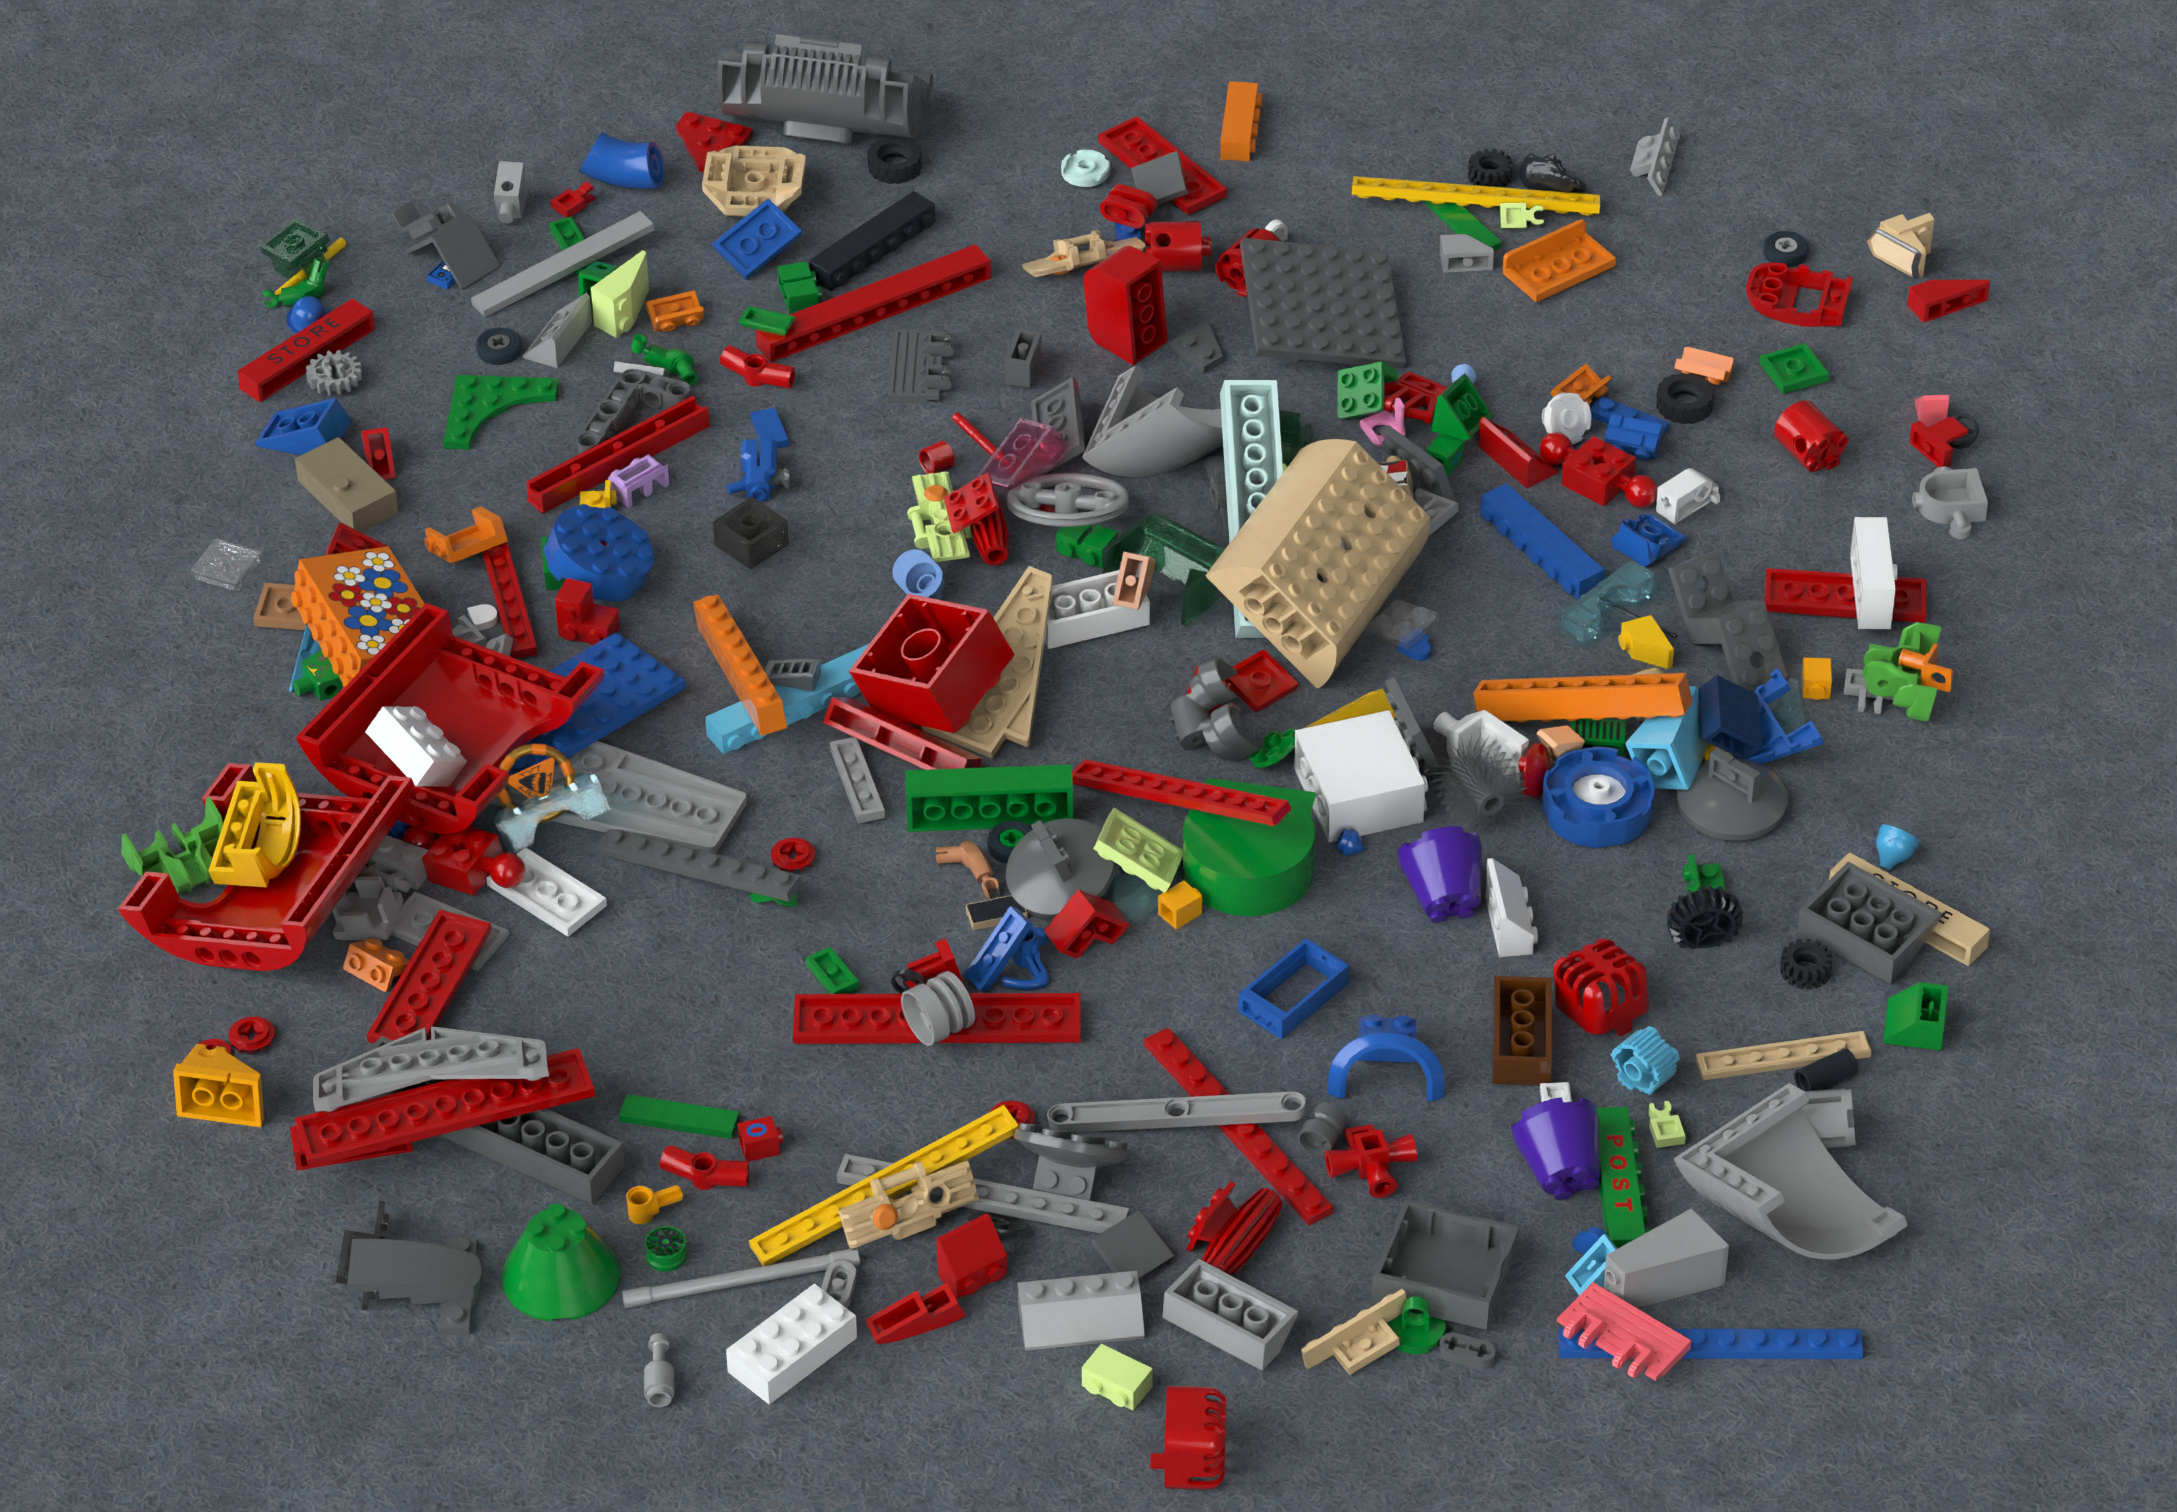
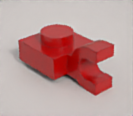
(571, 201)

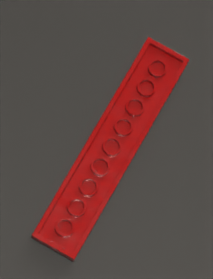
(882, 1019)
(438, 1110)

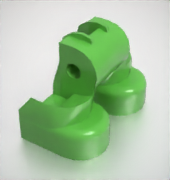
(1887, 678)
(187, 868)

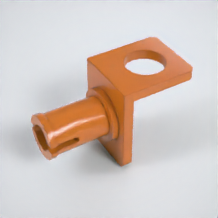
(1928, 666)

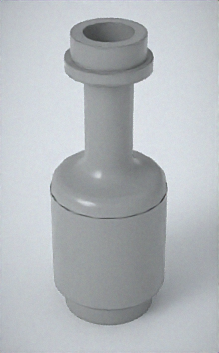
(658, 1373)

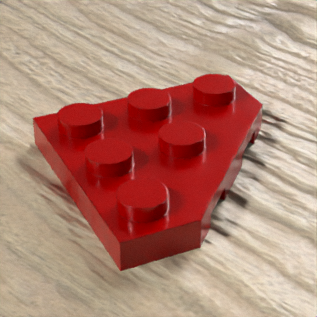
(708, 134)

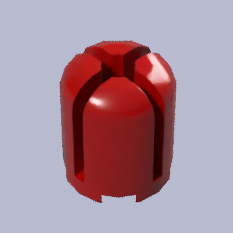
(1230, 264)

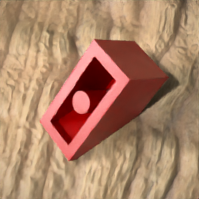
(378, 452)

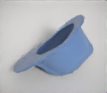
(918, 574)

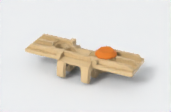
(1067, 256)

